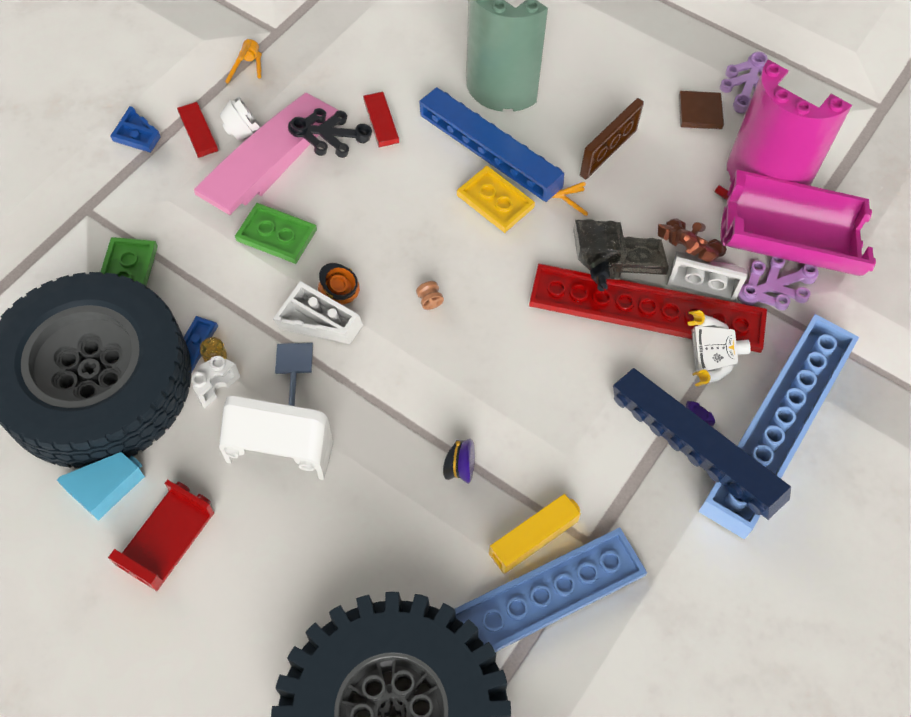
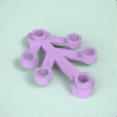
(755, 63)
(751, 293)

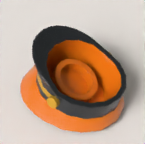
(338, 283)

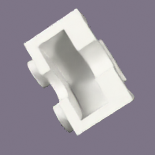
(211, 376)

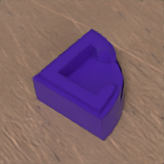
(701, 412)

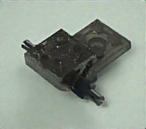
(609, 253)

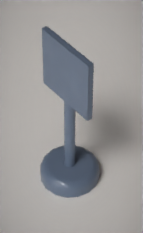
(293, 359)

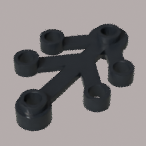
(303, 128)

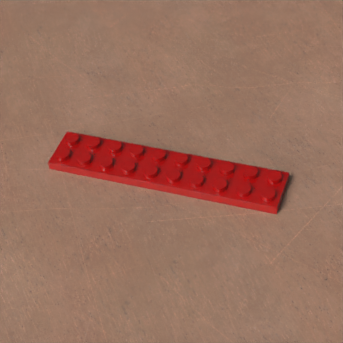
(641, 305)

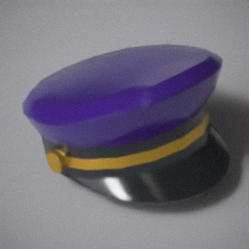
(460, 461)

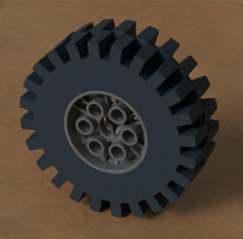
(399, 638)

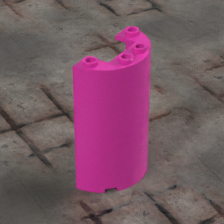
(785, 133)
(797, 223)

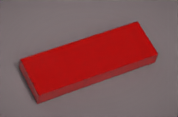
(381, 119)
(197, 129)

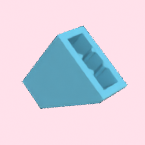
(103, 482)

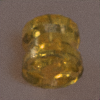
(212, 345)

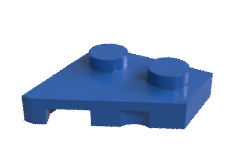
(135, 132)

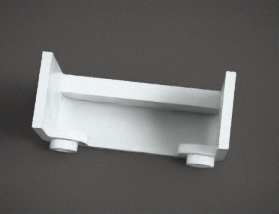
(276, 431)

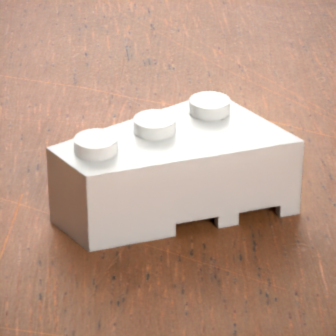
(317, 316)

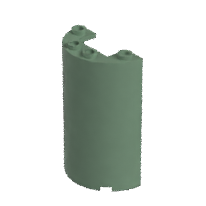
(505, 52)

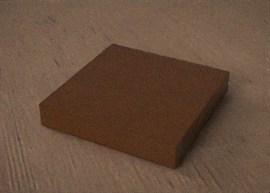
(701, 110)

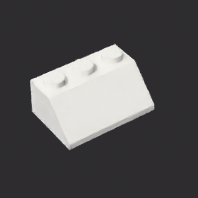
(706, 278)

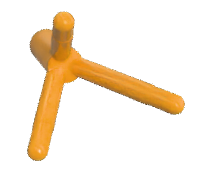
(573, 189)

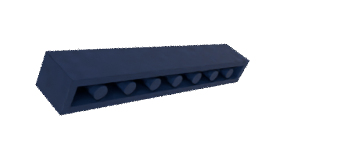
(702, 444)

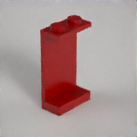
(164, 536)

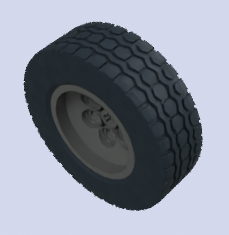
(63, 327)

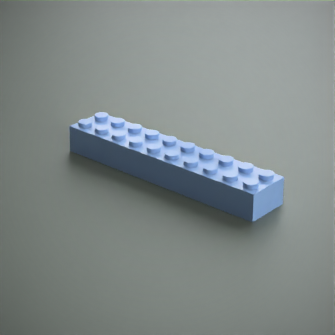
(785, 415)

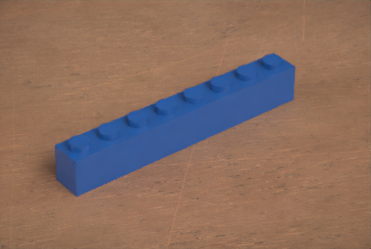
(492, 144)

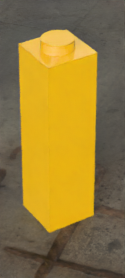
(534, 533)

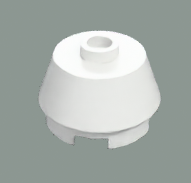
(239, 119)

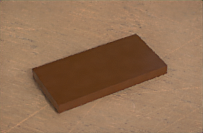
(611, 138)

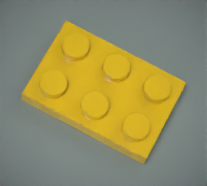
(495, 199)

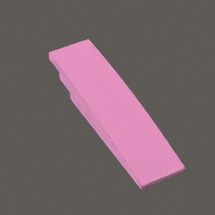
(260, 158)

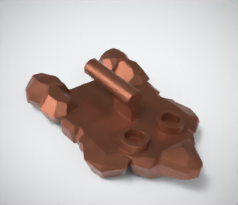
(676, 232)

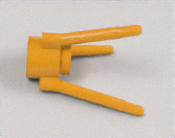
(249, 53)

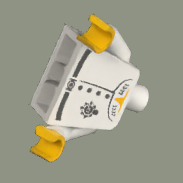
(714, 348)

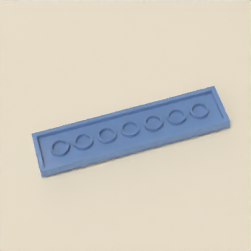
(553, 590)

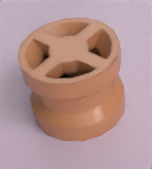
(429, 294)

